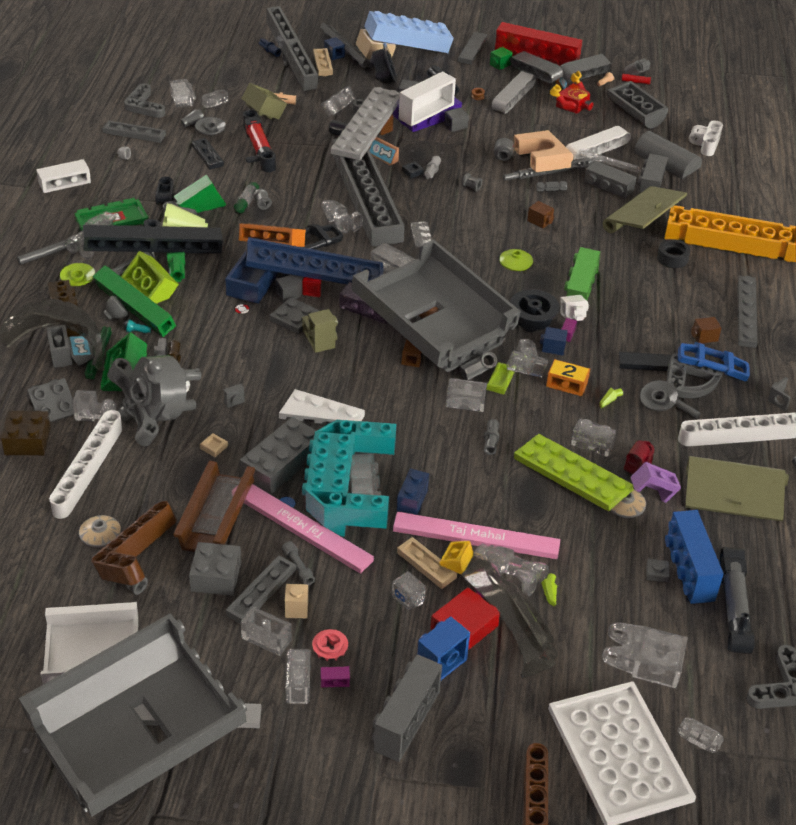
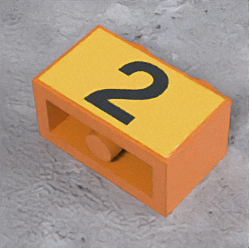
(568, 377)

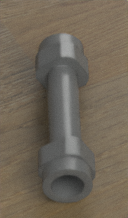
(305, 574)

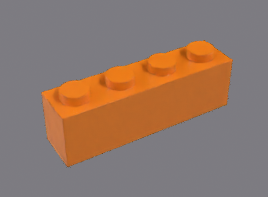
(282, 235)

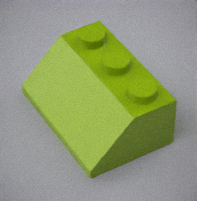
(150, 278)

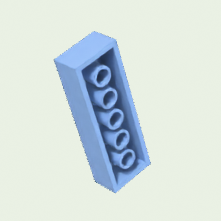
(408, 31)

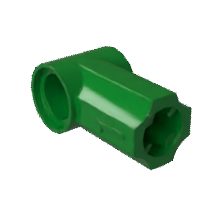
(176, 265)

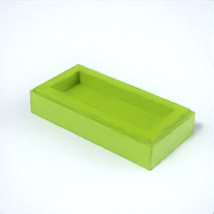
(500, 379)

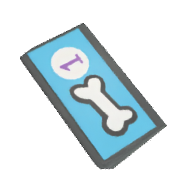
(80, 349)

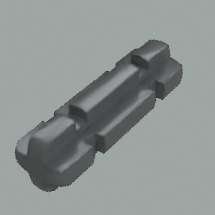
(551, 186)

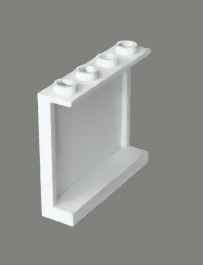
(83, 632)

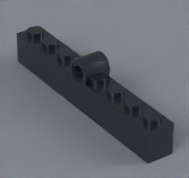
(151, 238)

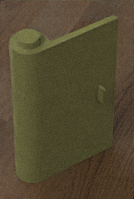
(643, 208)
(735, 488)

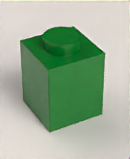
(500, 58)

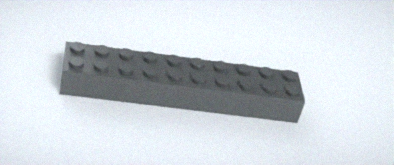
(371, 199)

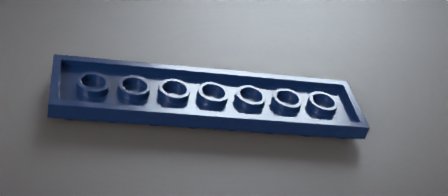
(308, 262)

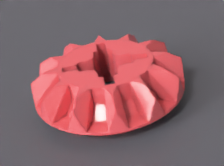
(335, 638)

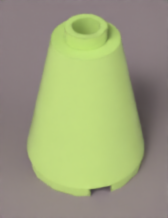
(179, 217)

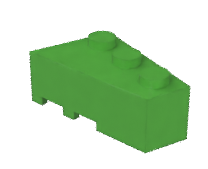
(583, 273)

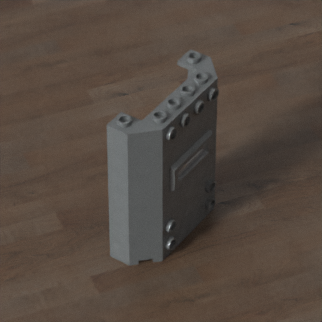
(470, 311)
(98, 737)

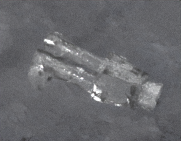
(343, 221)
(75, 242)
(508, 563)

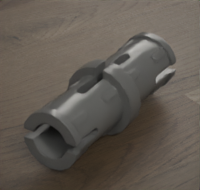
(491, 437)

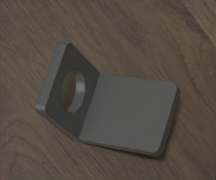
(778, 389)

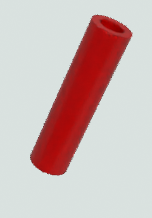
(636, 79)

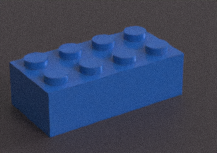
(694, 557)

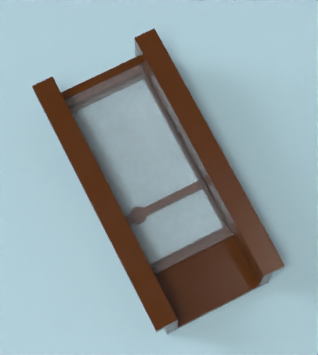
(213, 507)

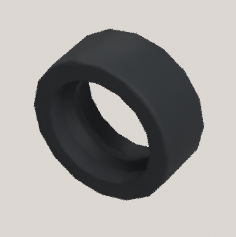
(676, 246)

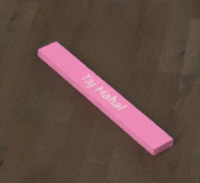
(308, 529)
(476, 534)

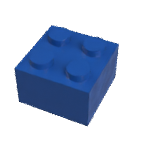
(445, 645)

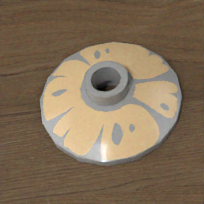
(631, 506)
(99, 531)

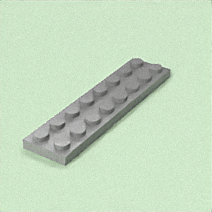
(366, 123)

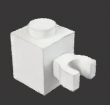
(574, 307)

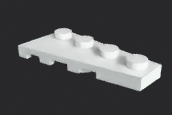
(309, 406)

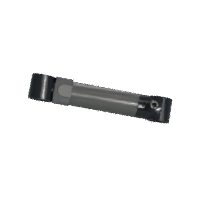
(734, 573)

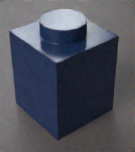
(335, 48)
(554, 341)

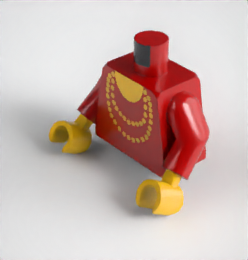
(574, 97)

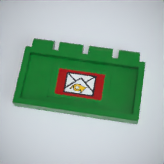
(126, 213)

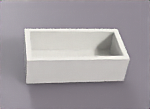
(426, 98)

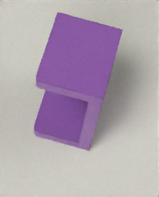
(657, 479)

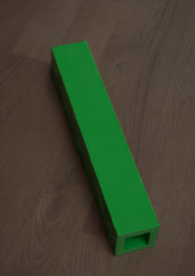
(134, 301)

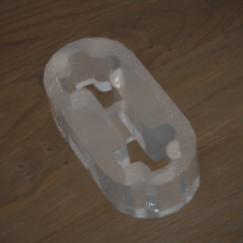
(215, 98)
(700, 735)

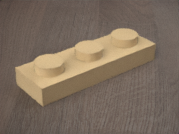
(323, 62)
(426, 562)

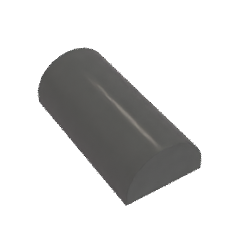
(638, 104)
(679, 161)

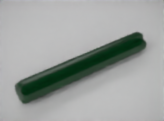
(105, 334)

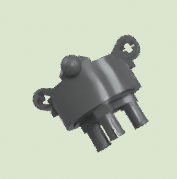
(152, 392)

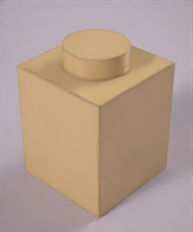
(296, 601)

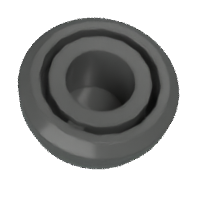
(115, 308)

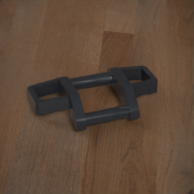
(320, 232)

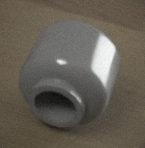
(504, 149)

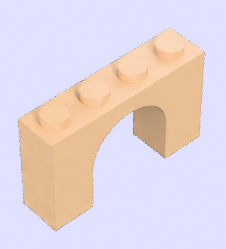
(545, 151)

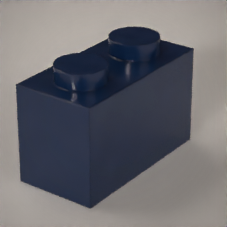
(413, 492)

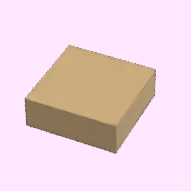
(213, 445)

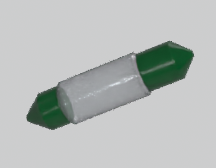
(246, 197)

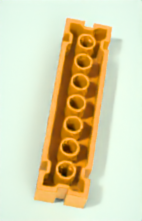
(732, 233)

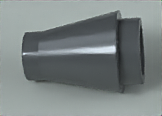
(192, 118)

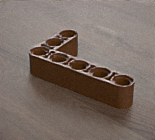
(118, 558)
(536, 789)

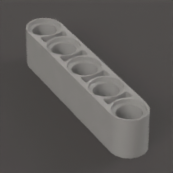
(513, 92)

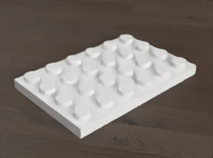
(621, 754)

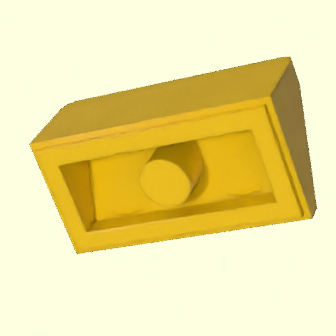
(457, 556)

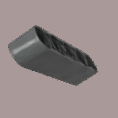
(537, 66)
(587, 67)

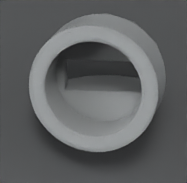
(124, 153)

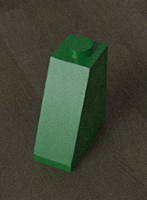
(200, 196)

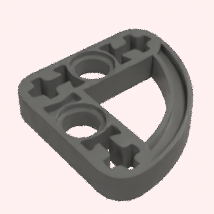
(683, 369)

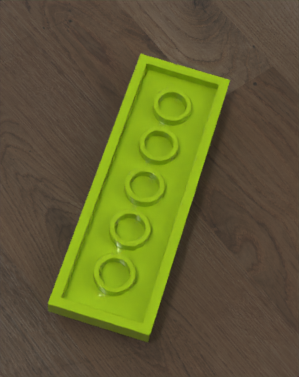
(573, 472)

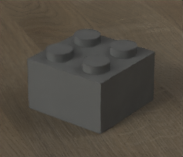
(215, 568)

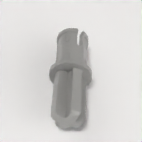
(432, 167)

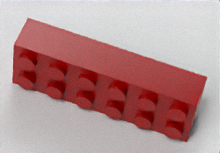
(543, 44)

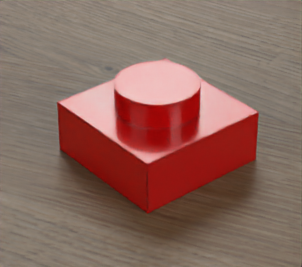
(311, 287)

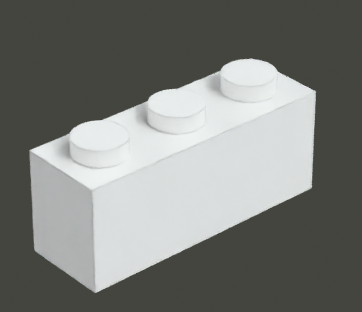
(63, 176)

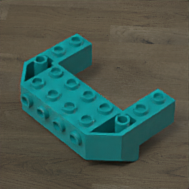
(330, 474)

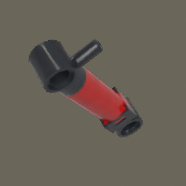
(253, 129)

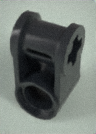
(165, 190)

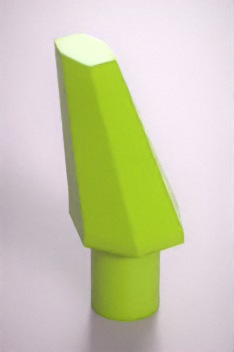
(610, 396)
(550, 588)

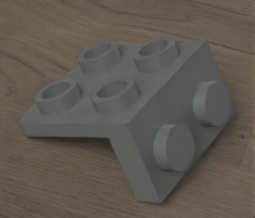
(52, 397)

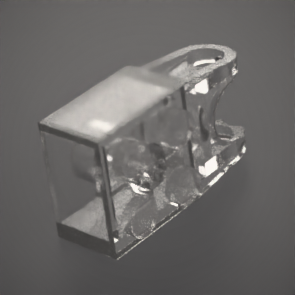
(647, 653)

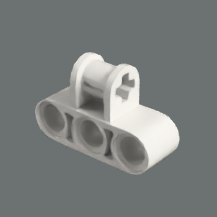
(706, 137)

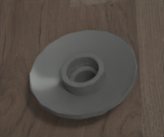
(210, 125)
(659, 390)

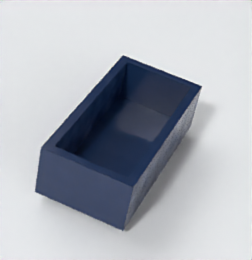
(248, 282)

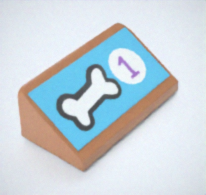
(384, 151)

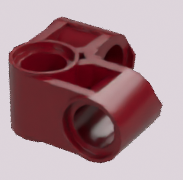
(639, 454)

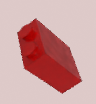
(472, 613)

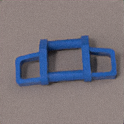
(725, 356)

